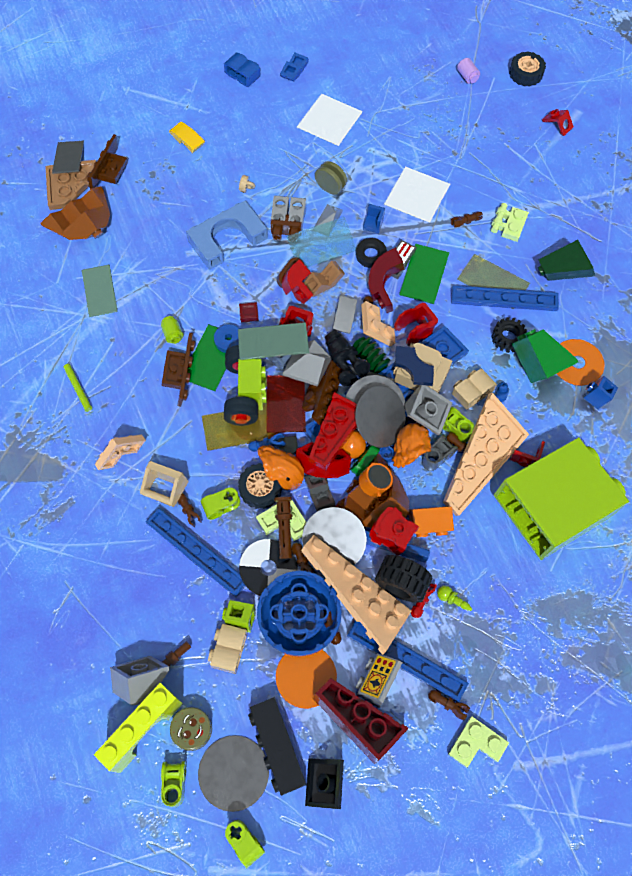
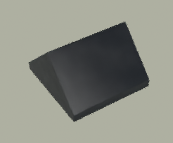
(324, 783)

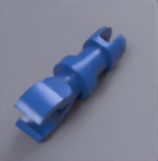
(254, 445)

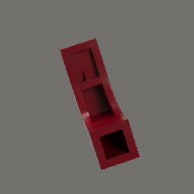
(381, 271)

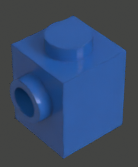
(600, 392)

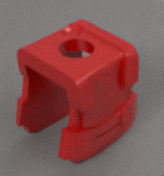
(293, 312)
(417, 314)
(392, 531)

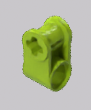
(456, 422)
(218, 503)
(172, 781)
(247, 846)

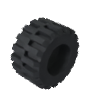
(403, 578)

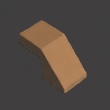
(325, 280)

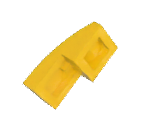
(187, 136)

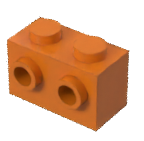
(432, 520)

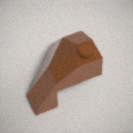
(81, 217)
(370, 508)

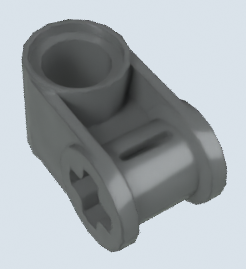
(440, 451)

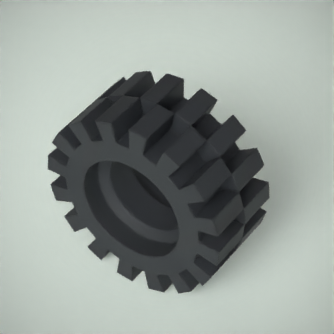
(507, 325)

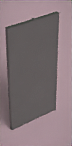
(68, 157)

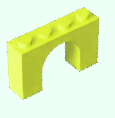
(118, 749)

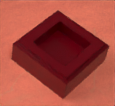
(248, 312)

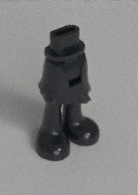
(342, 351)

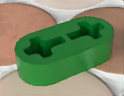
(364, 460)

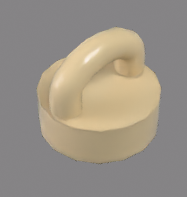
(245, 183)

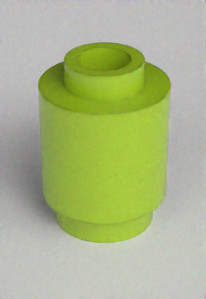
(171, 329)

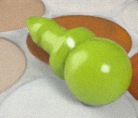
(446, 594)

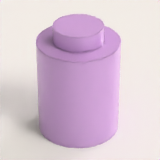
(468, 70)

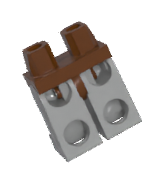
(285, 223)

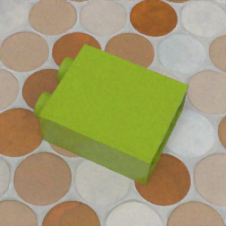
(560, 497)

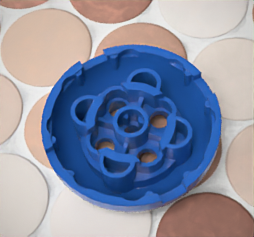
(298, 588)

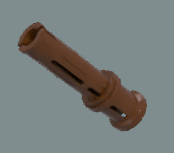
(284, 516)

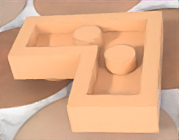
(374, 327)
(117, 448)

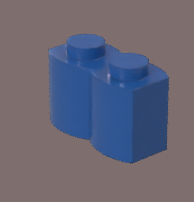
(242, 69)

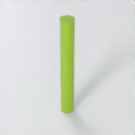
(77, 387)

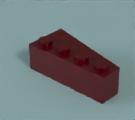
(359, 720)

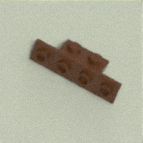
(108, 166)
(175, 369)
(320, 396)

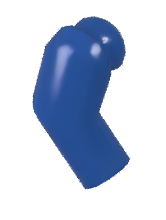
(502, 391)

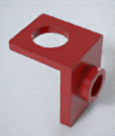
(560, 116)
(525, 459)

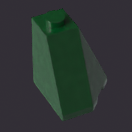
(566, 263)

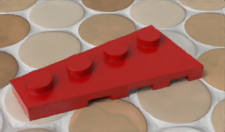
(334, 431)

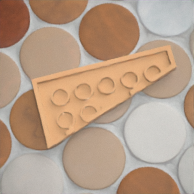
(487, 450)
(361, 596)

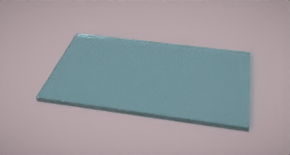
(322, 242)

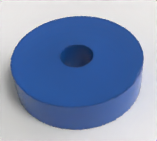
(224, 332)

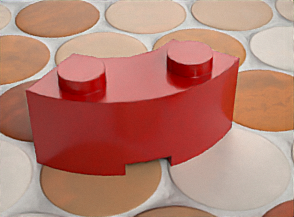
(339, 467)

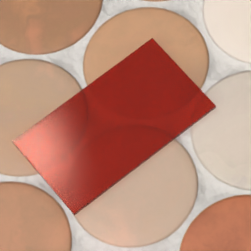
(285, 404)

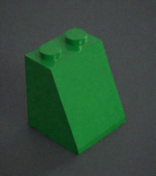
(542, 355)

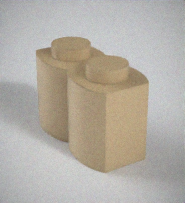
(474, 388)
(228, 648)

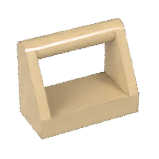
(156, 470)

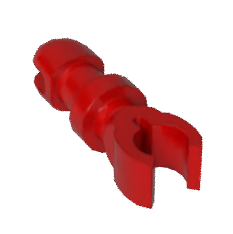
(417, 610)

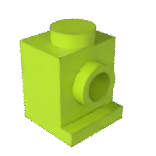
(239, 609)

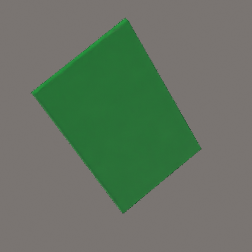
(424, 274)
(207, 362)

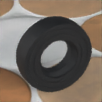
(364, 245)

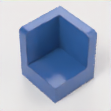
(374, 218)

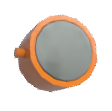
(375, 479)

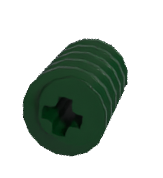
(367, 351)

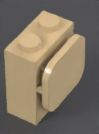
(431, 357)

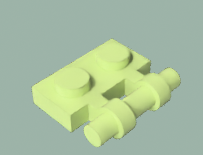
(514, 225)

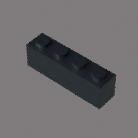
(277, 746)

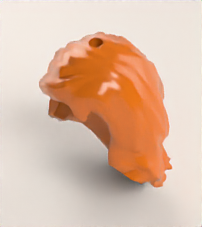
(410, 444)
(280, 465)

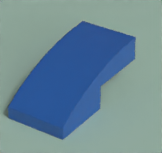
(294, 67)

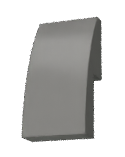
(344, 314)

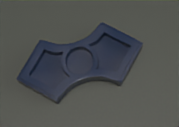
(419, 371)

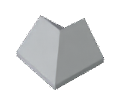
(308, 366)
(428, 408)

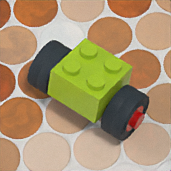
(251, 388)

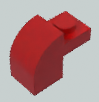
(293, 282)

